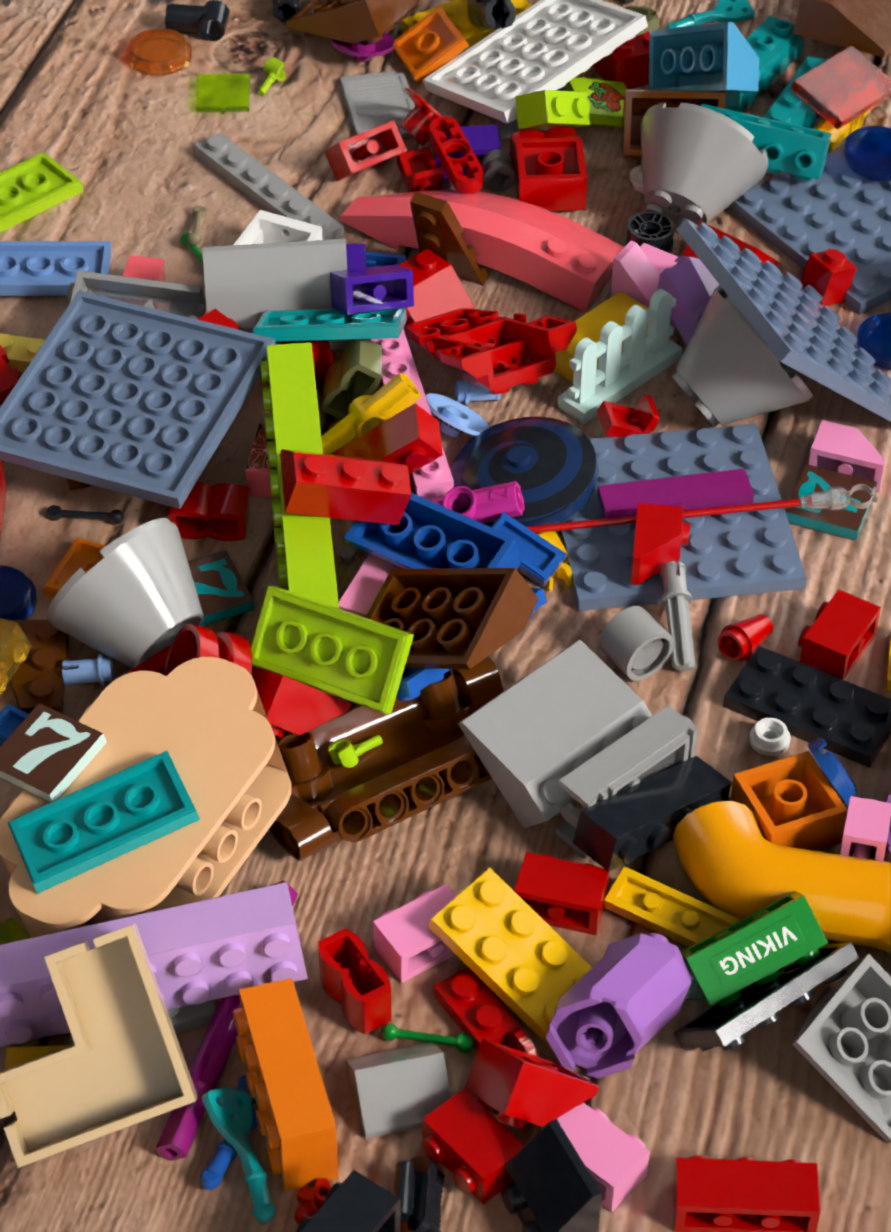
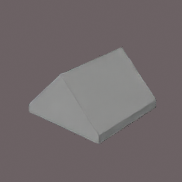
(398, 1087)

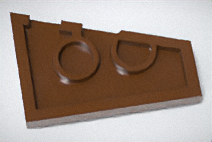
(441, 233)
(40, 675)

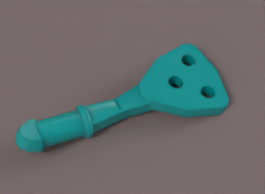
(723, 12)
(238, 1106)

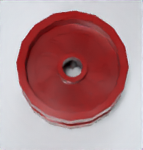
(199, 641)

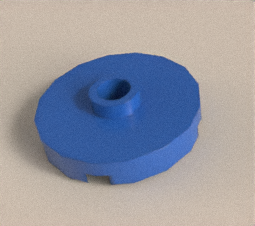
(833, 770)

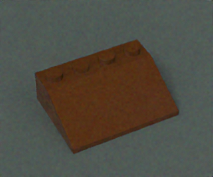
(351, 19)
(847, 23)
(454, 612)

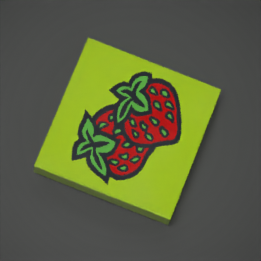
(604, 99)

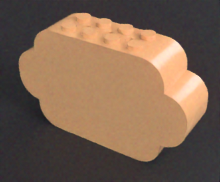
(229, 764)

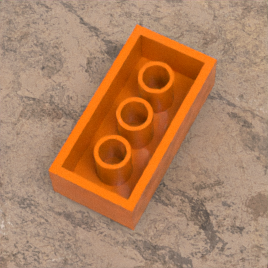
(286, 1085)

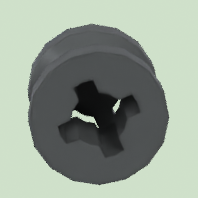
(498, 170)

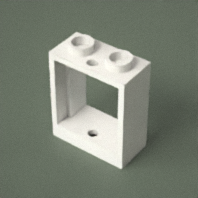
(270, 227)

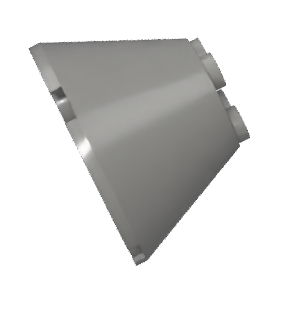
(696, 162)
(734, 367)

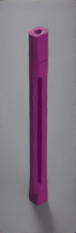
(205, 1073)

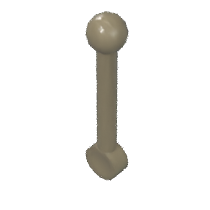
(198, 212)

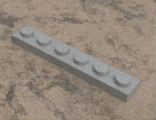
(263, 185)

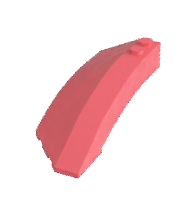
(507, 237)

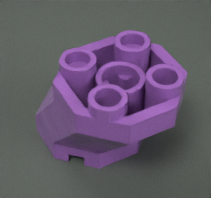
(692, 288)
(619, 1005)

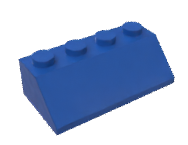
(435, 539)

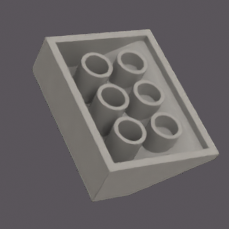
(271, 276)
(550, 728)

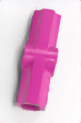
(485, 503)

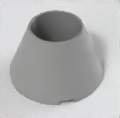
(132, 597)

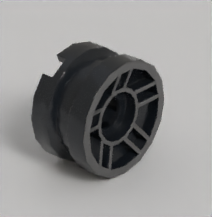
(652, 229)

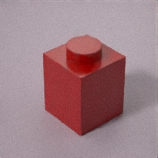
(830, 275)

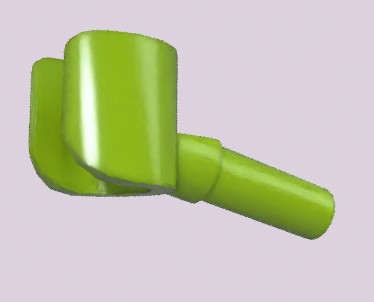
(274, 70)
(343, 751)

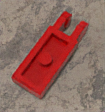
(480, 1012)

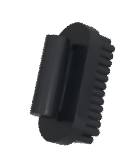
(420, 1194)

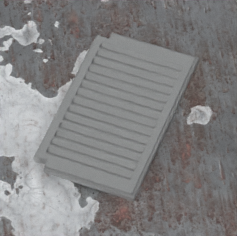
(376, 100)

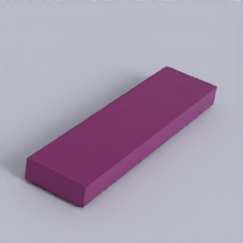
(688, 491)

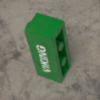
(755, 949)

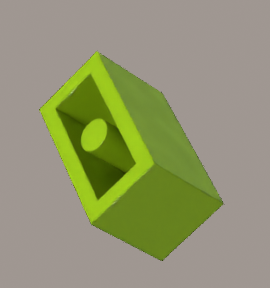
(552, 109)

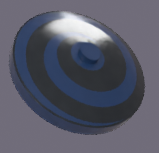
(544, 456)

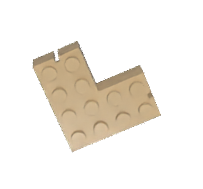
(122, 1058)

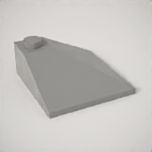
(851, 1040)

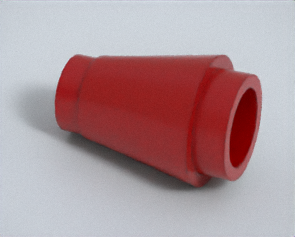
(744, 637)

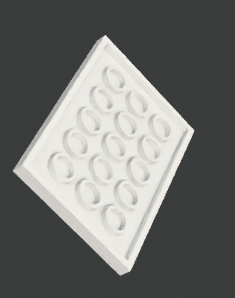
(536, 53)

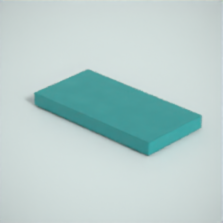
(330, 324)
(102, 821)

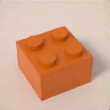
(792, 803)

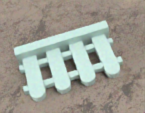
(617, 371)

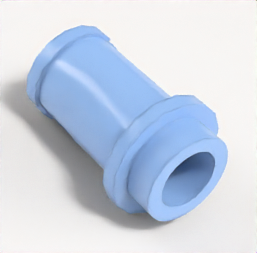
(466, 392)
(88, 671)

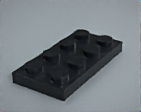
(812, 705)
(761, 1004)

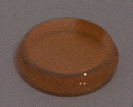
(158, 52)

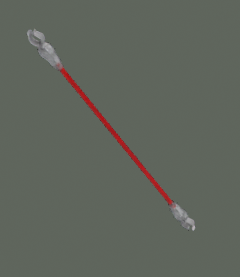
(831, 499)

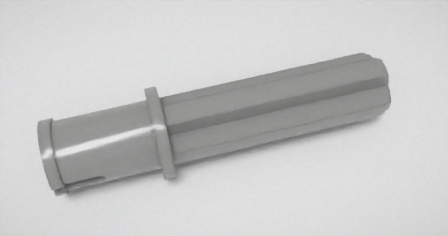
(677, 602)

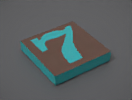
(838, 522)
(220, 587)

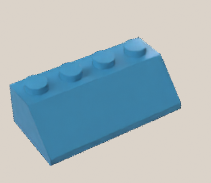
(702, 59)

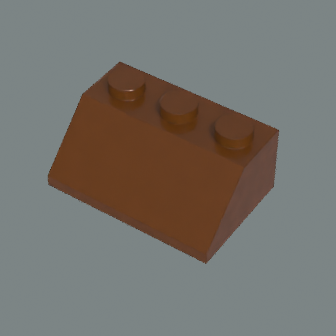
(639, 101)

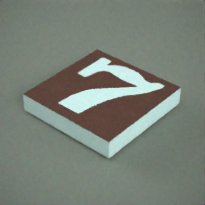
(48, 752)

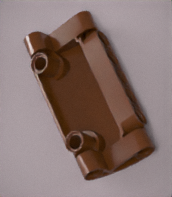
(414, 768)

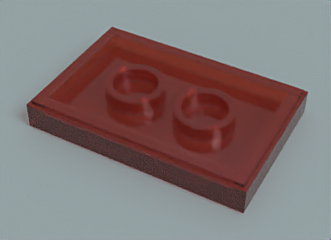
(843, 87)

